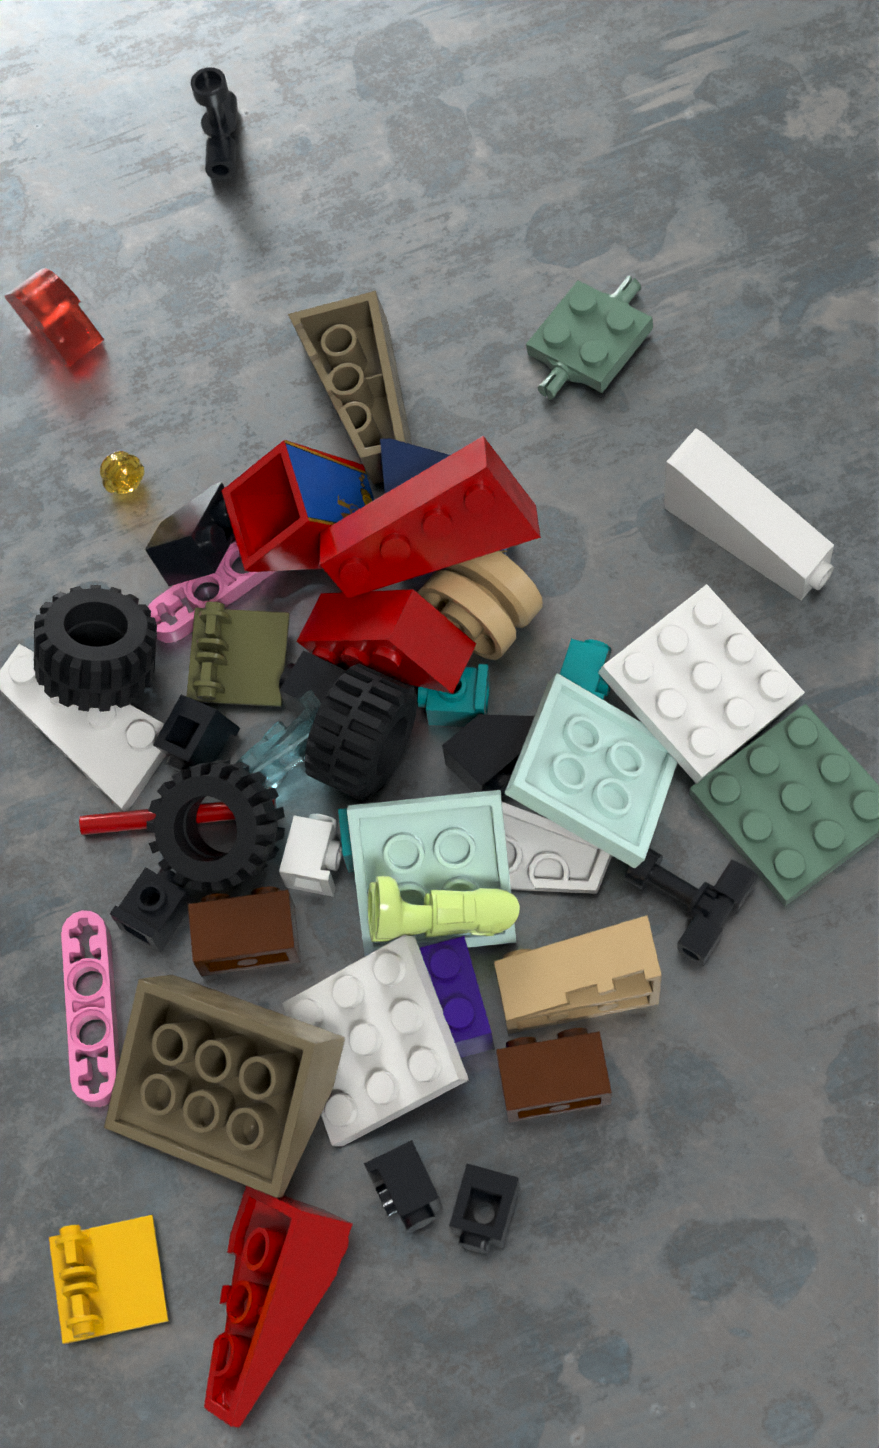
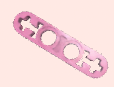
(231, 587)
(94, 1007)

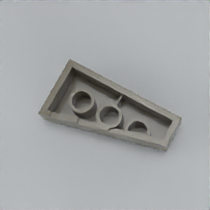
(359, 371)

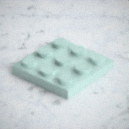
(593, 771)
(431, 846)

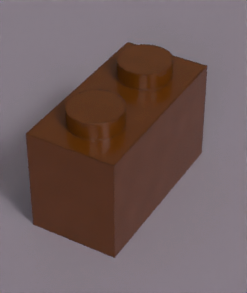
(243, 931)
(554, 1075)

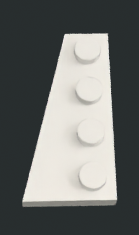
(107, 746)

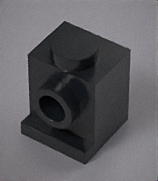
(193, 734)
(154, 923)
(405, 1186)
(479, 1189)

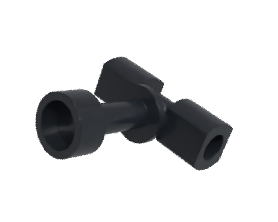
(218, 122)
(706, 905)

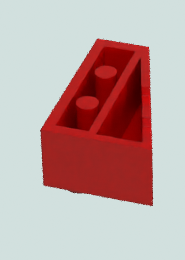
(391, 634)

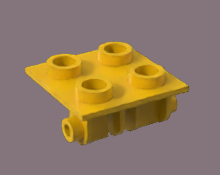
(107, 1278)

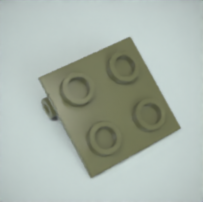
(237, 656)

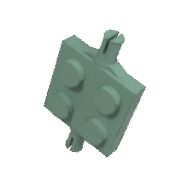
(589, 336)

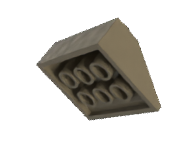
(221, 1081)

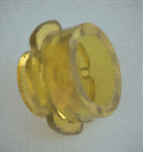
(121, 472)

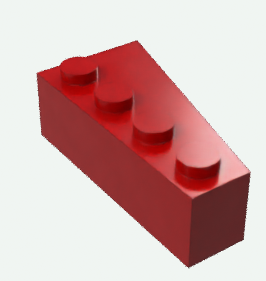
(430, 523)

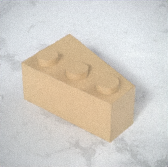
(580, 977)

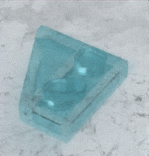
(283, 746)

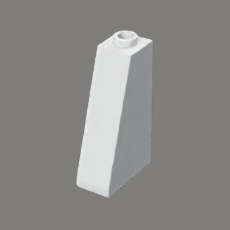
(744, 516)

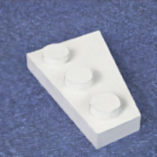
(549, 856)

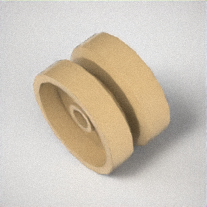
(485, 600)

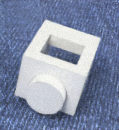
(311, 854)

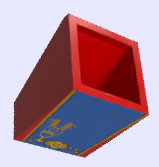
(288, 501)

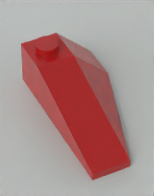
(280, 1274)

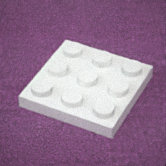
(701, 683)
(394, 1043)

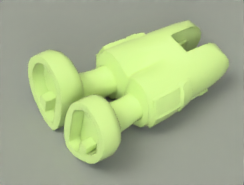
(443, 912)

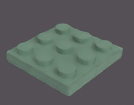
(792, 804)

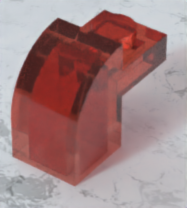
(53, 310)

